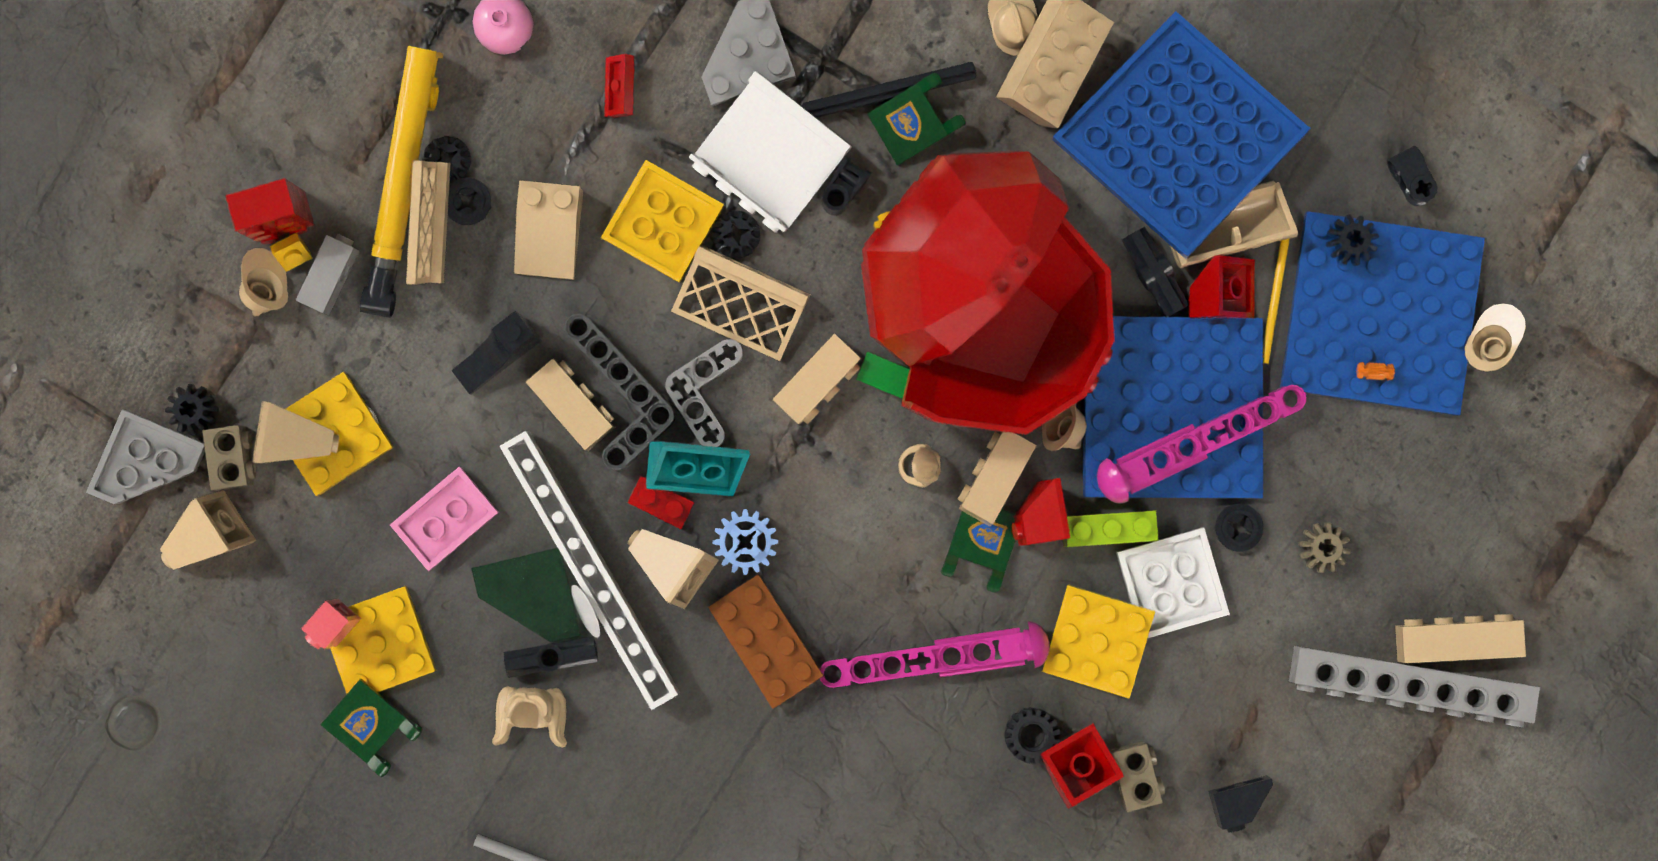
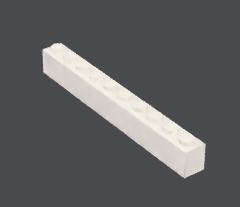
(590, 569)

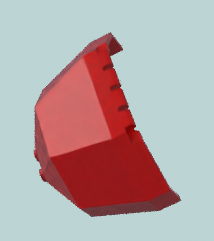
(957, 249)
(1032, 354)

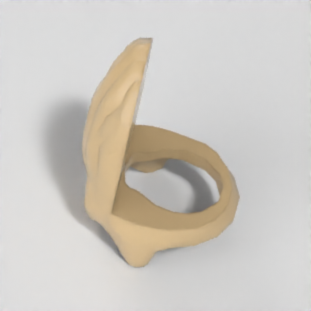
(924, 465)

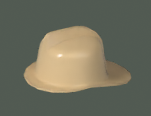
(1011, 23)
(262, 282)
(1495, 337)
(1064, 430)

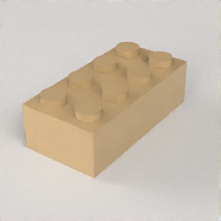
(1054, 61)

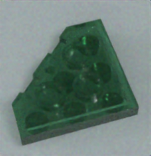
(532, 592)

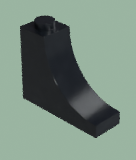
(503, 347)

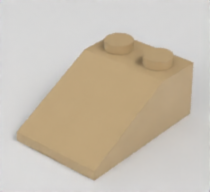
(547, 229)

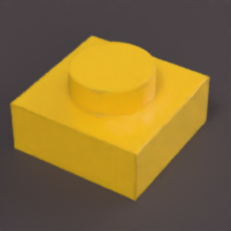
(291, 252)

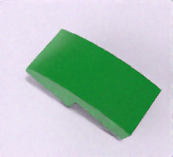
(884, 374)

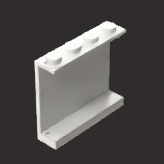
(770, 153)

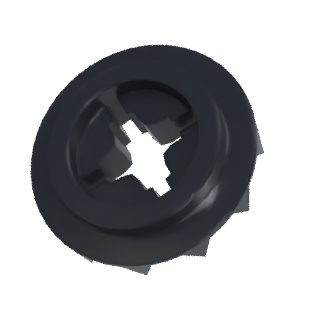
(460, 162)
(482, 201)
(730, 247)
(1252, 523)

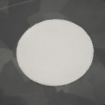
(585, 611)

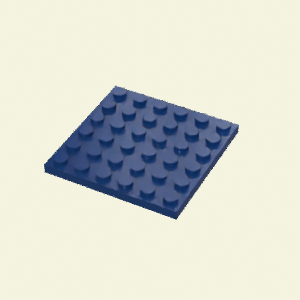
(1181, 134)
(1398, 309)
(1172, 377)

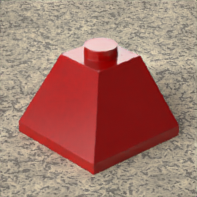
(1224, 289)
(1042, 515)
(1081, 766)

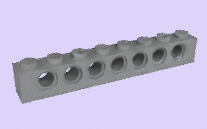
(1521, 697)

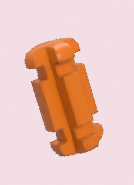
(1375, 371)

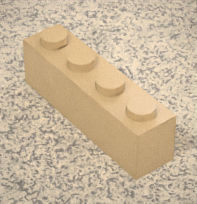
(1460, 640)

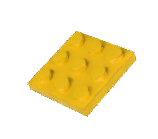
(662, 221)
(361, 438)
(1098, 641)
(384, 644)

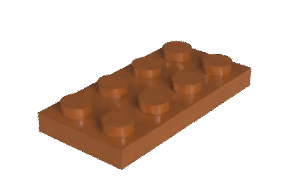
(766, 641)

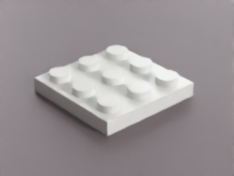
(1175, 580)

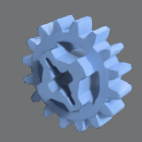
(735, 532)

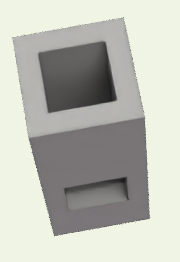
(328, 274)

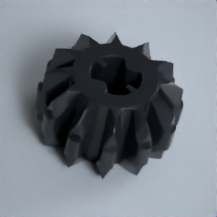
(1342, 244)
(180, 407)

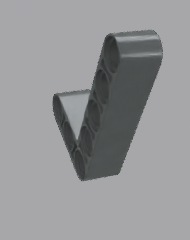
(625, 387)

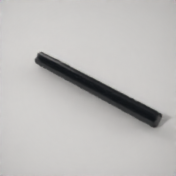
(885, 91)

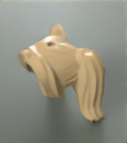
(530, 709)

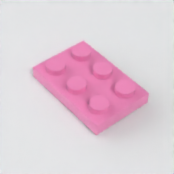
(444, 518)

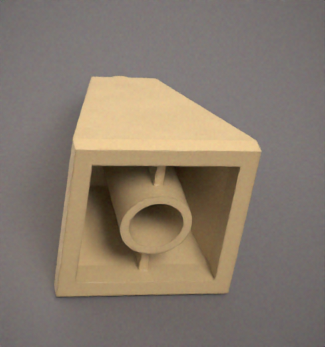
(289, 436)
(204, 531)
(671, 565)

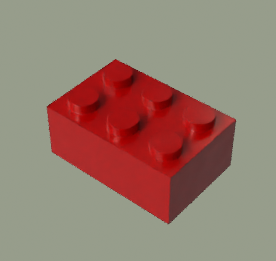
(270, 211)

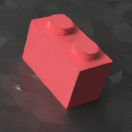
(330, 624)

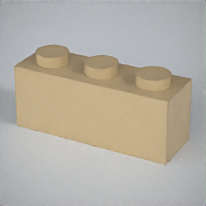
(818, 380)
(571, 403)
(995, 476)

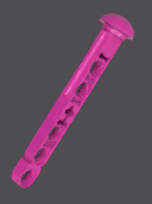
(1133, 473)
(1013, 648)

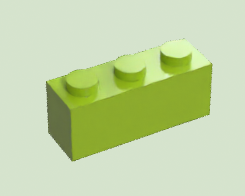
(1112, 528)

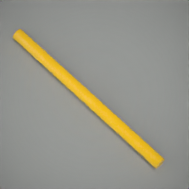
(1274, 301)

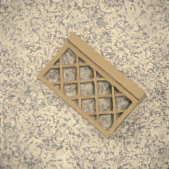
(428, 222)
(745, 277)

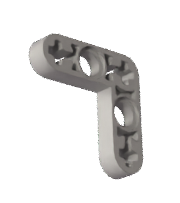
(695, 382)

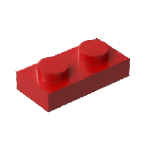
(619, 86)
(661, 503)

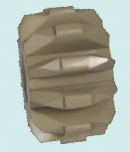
(1332, 540)

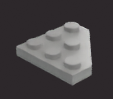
(747, 45)
(142, 458)

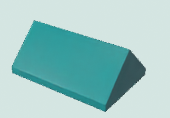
(695, 468)

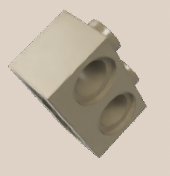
(220, 459)
(1141, 774)

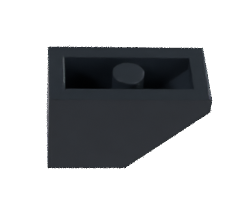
(1239, 802)

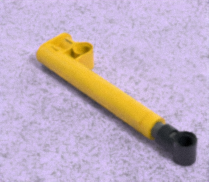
(417, 95)

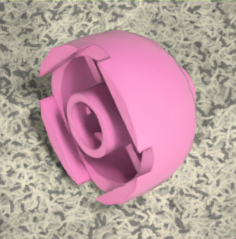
(502, 25)

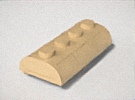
(1255, 222)

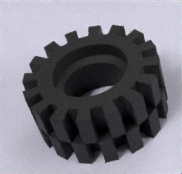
(1014, 729)

